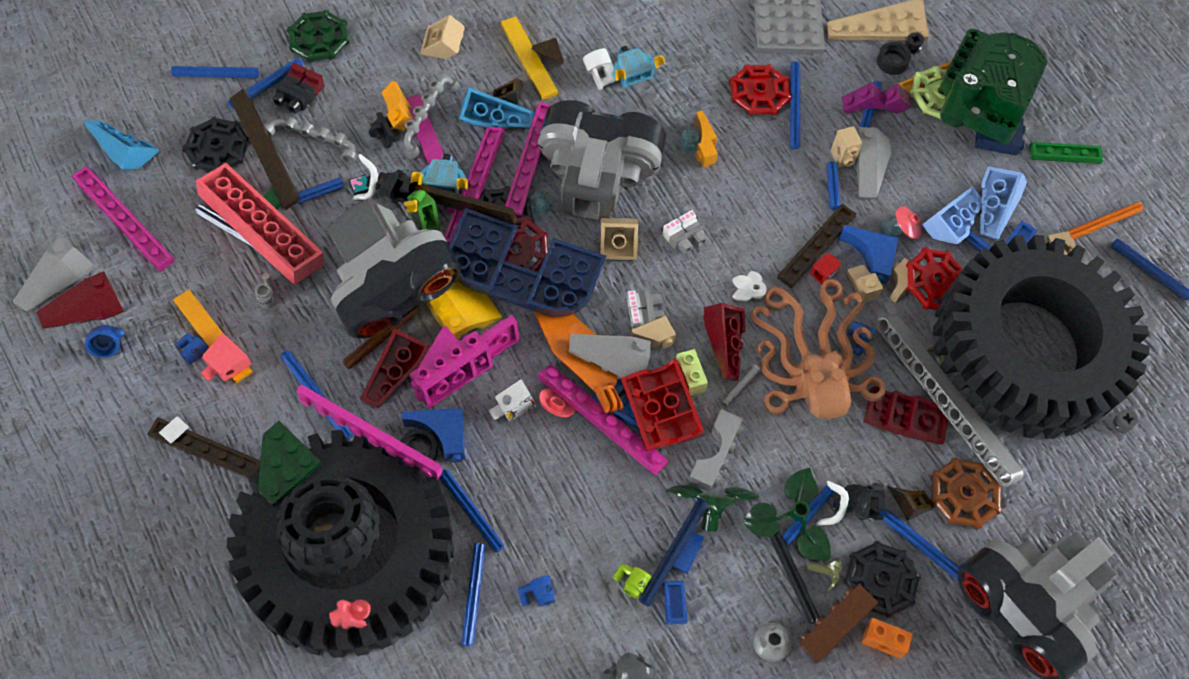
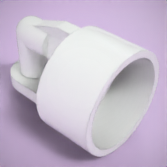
(599, 61)

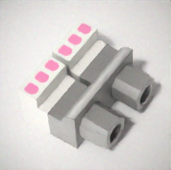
(683, 231)
(642, 307)

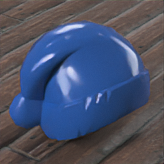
(99, 337)

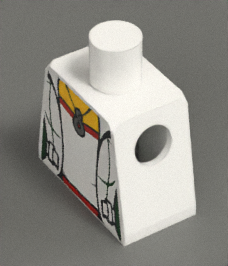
(513, 402)

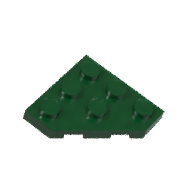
(283, 463)

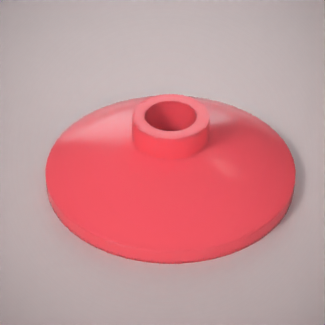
(909, 222)
(555, 404)

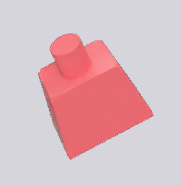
(224, 359)

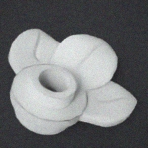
(746, 287)

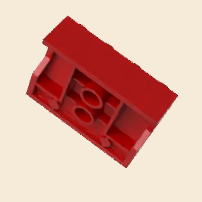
(662, 406)

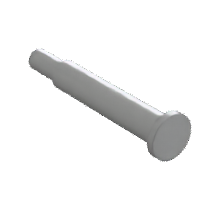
(742, 384)

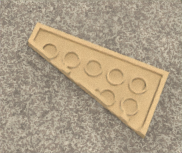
(885, 23)

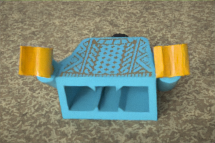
(635, 66)
(442, 175)

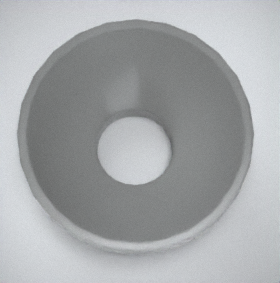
(771, 652)

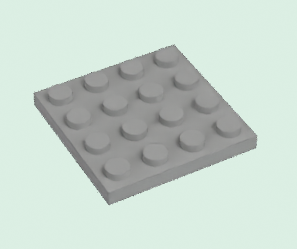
(789, 26)

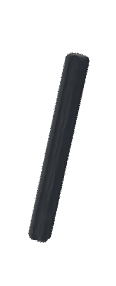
(794, 578)

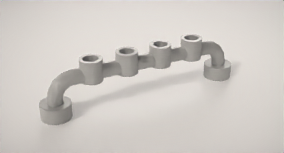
(420, 112)
(323, 135)

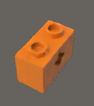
(886, 638)

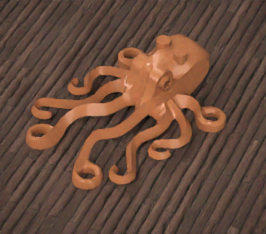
(821, 377)

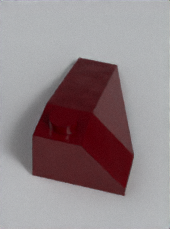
(724, 328)
(396, 363)

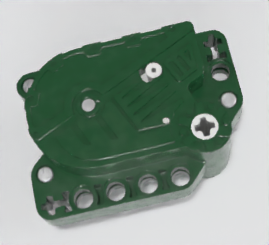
(991, 83)

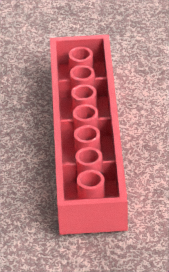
(260, 223)

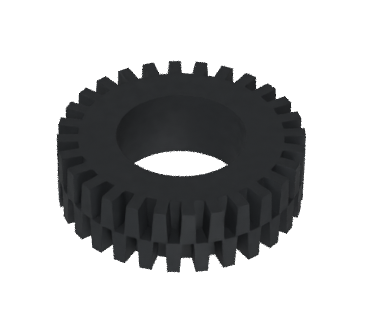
(1080, 298)
(394, 593)

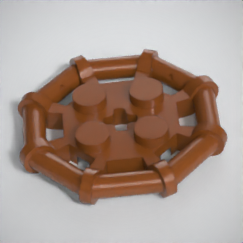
(962, 503)

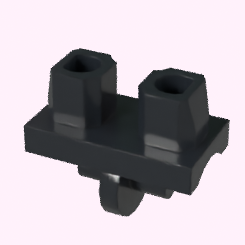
(382, 130)

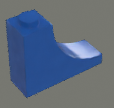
(875, 247)
(445, 426)

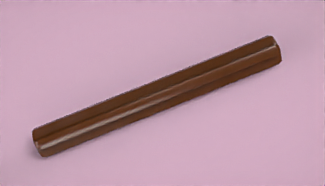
(377, 339)

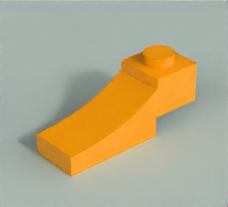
(397, 106)
(706, 151)

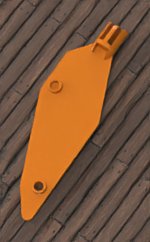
(557, 333)

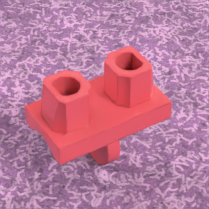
(350, 614)

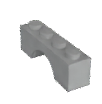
(706, 470)

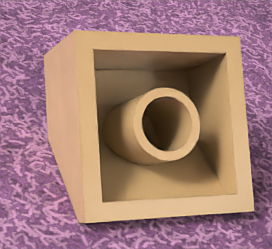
(443, 38)
(619, 238)

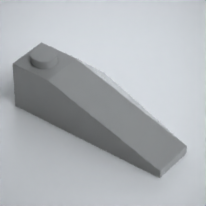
(871, 161)
(54, 272)
(613, 353)

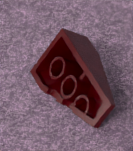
(86, 301)

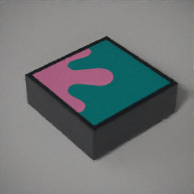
(358, 185)

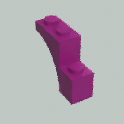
(870, 96)

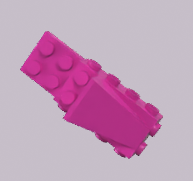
(452, 362)

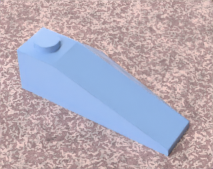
(999, 199)
(955, 219)

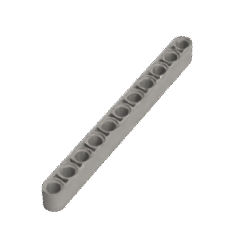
(950, 400)

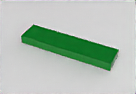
(1066, 152)

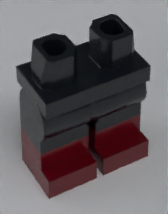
(298, 88)

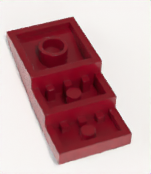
(907, 416)

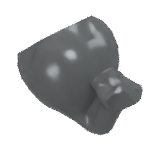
(630, 667)

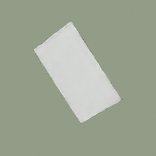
(173, 429)

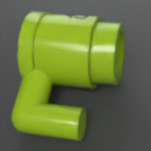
(636, 581)

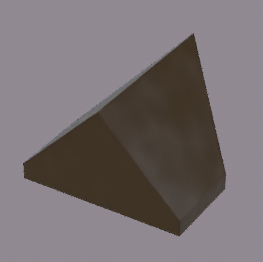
(550, 50)
(510, 91)
(911, 502)

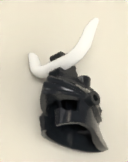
(393, 185)
(859, 499)

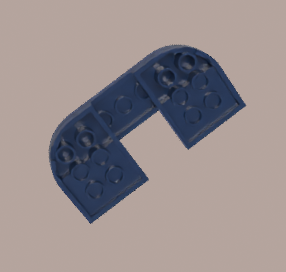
(558, 289)

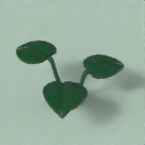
(717, 502)
(763, 520)

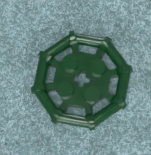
(320, 47)

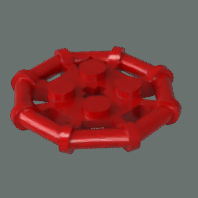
(760, 77)
(932, 269)

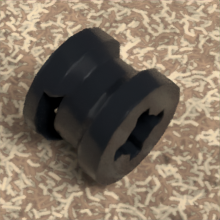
(914, 42)

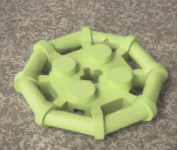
(930, 91)

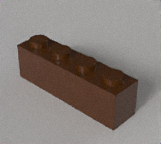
(838, 623)

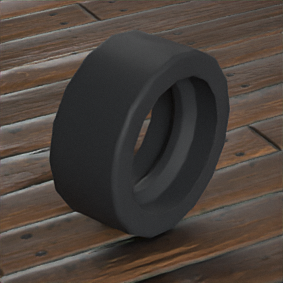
(896, 48)
(425, 435)

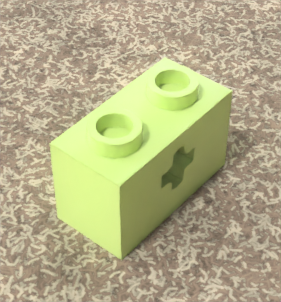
(692, 372)

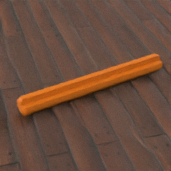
(1105, 220)

